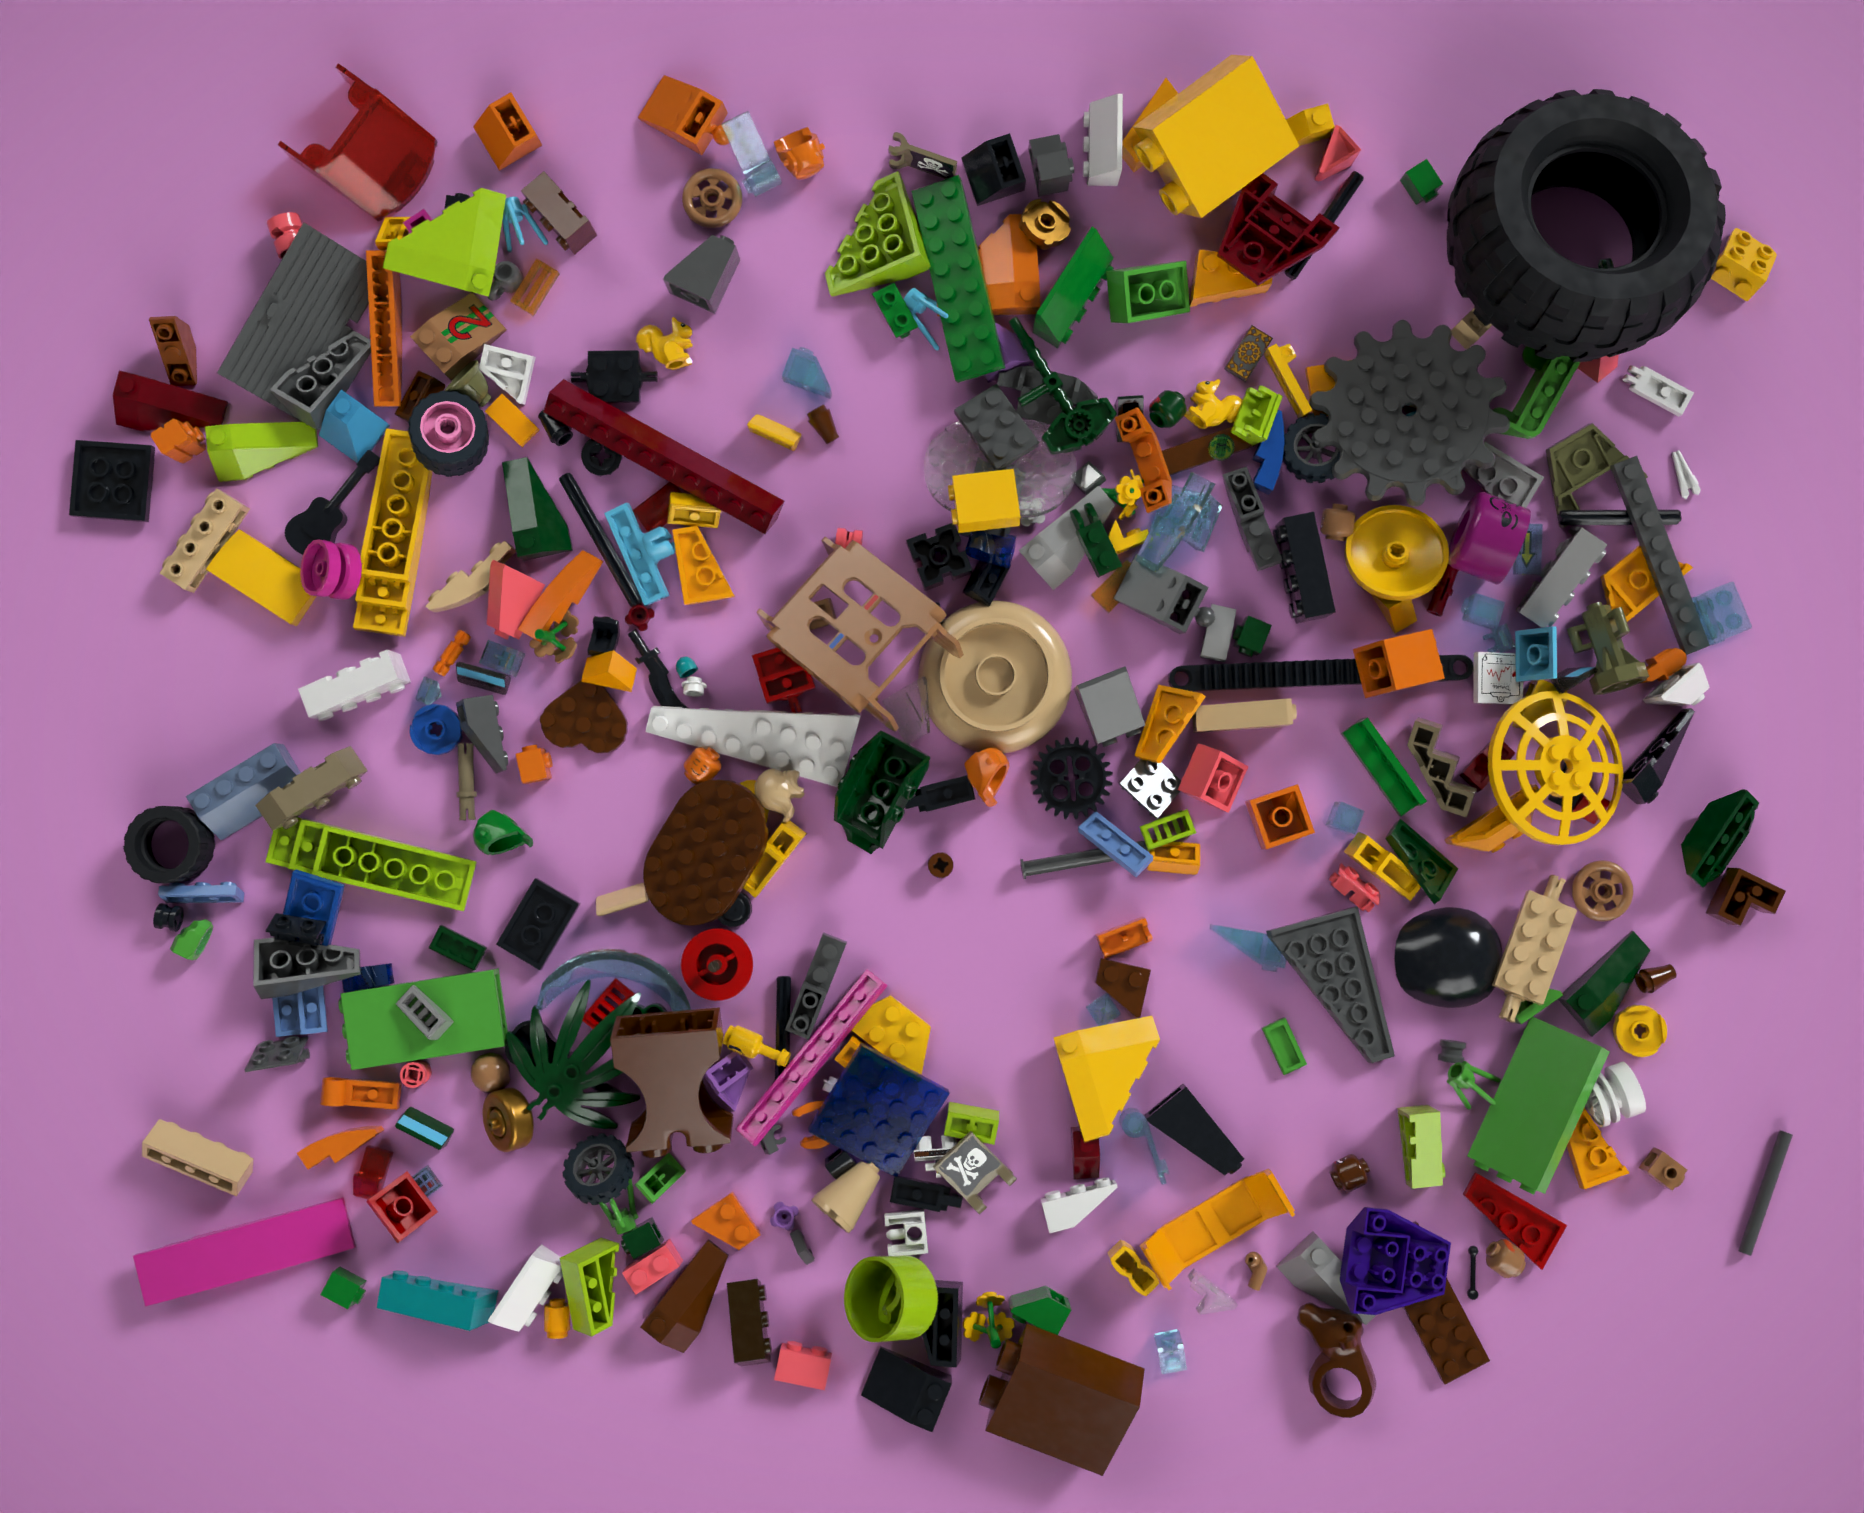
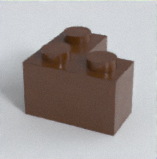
(1739, 892)

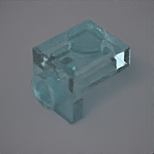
(1170, 1351)

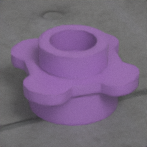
(788, 1222)

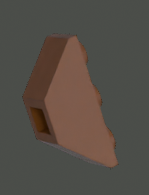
(176, 349)

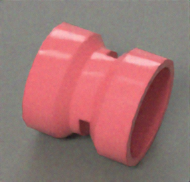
(844, 537)
(420, 1070)

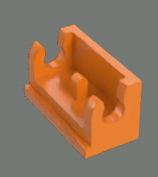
(1124, 937)

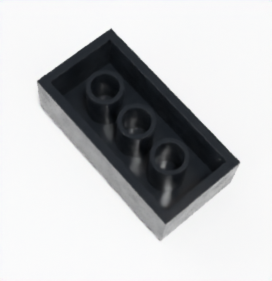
(1304, 568)

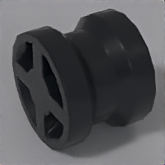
(168, 917)

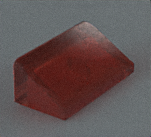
(654, 510)

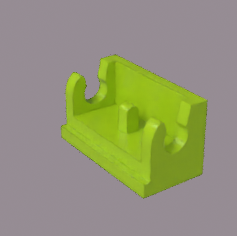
(1256, 415)
(967, 1118)

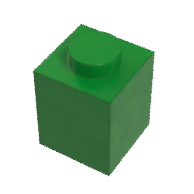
(1422, 182)
(344, 1288)

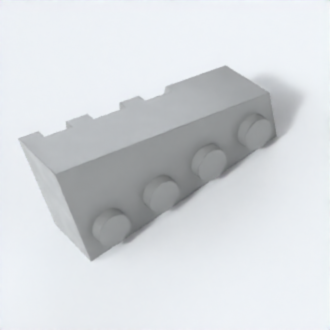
(1562, 576)

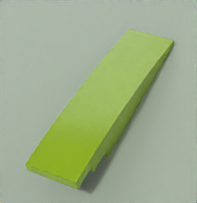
(373, 863)

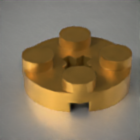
(1044, 235)

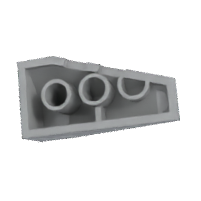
(1057, 548)
(1317, 1272)

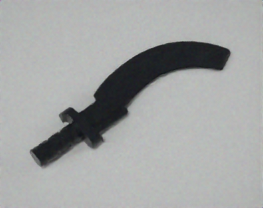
(658, 672)

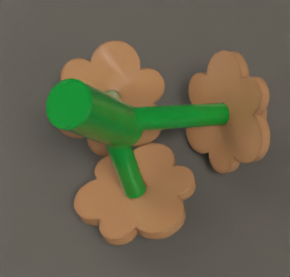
(565, 648)

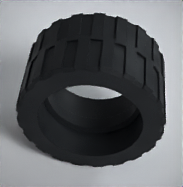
(139, 838)

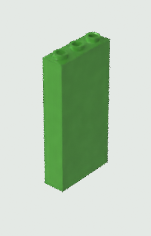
(384, 1035)
(1537, 1105)

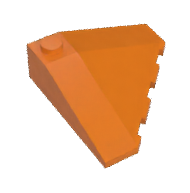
(1011, 270)

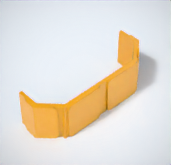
(1214, 1224)

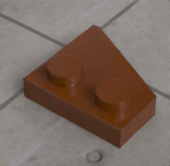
(1124, 983)

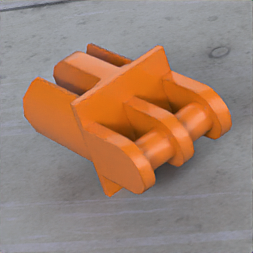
(1665, 664)

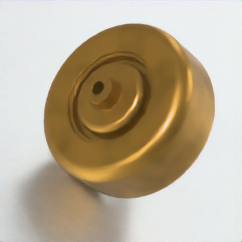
(508, 1119)

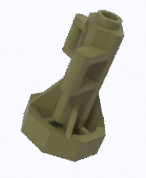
(1615, 665)

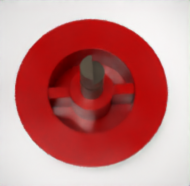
(717, 964)

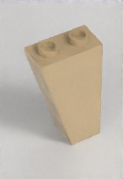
(1244, 715)

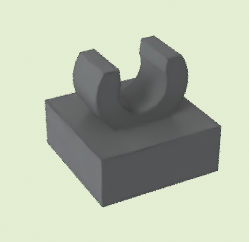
(769, 1142)

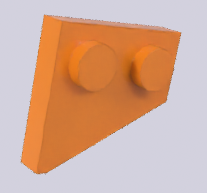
(728, 1222)

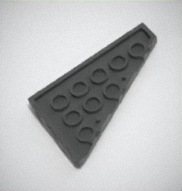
(1338, 969)

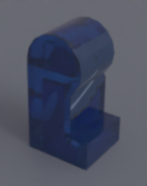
(991, 548)
(370, 977)

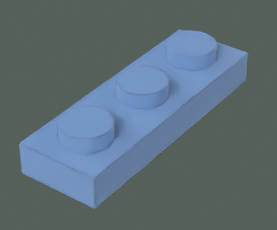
(1115, 844)
(201, 893)

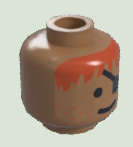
(1505, 1258)

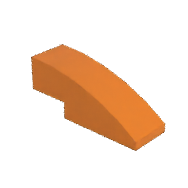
(337, 1145)

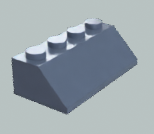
(231, 798)

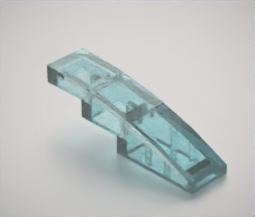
(1175, 523)

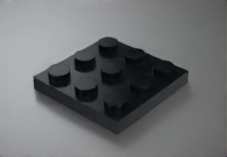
(112, 481)

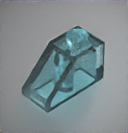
(806, 373)

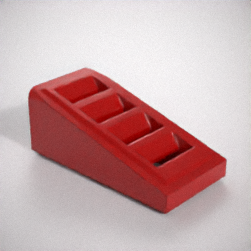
(623, 989)

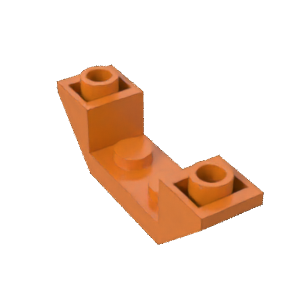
(1149, 458)

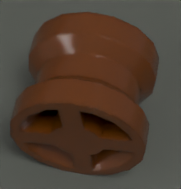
(942, 862)

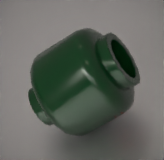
(1167, 409)

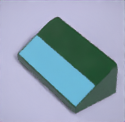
(425, 1128)

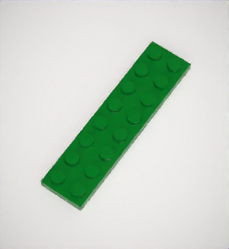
(958, 279)

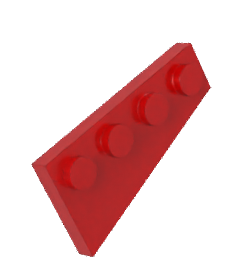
(1520, 1221)

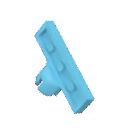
(641, 552)

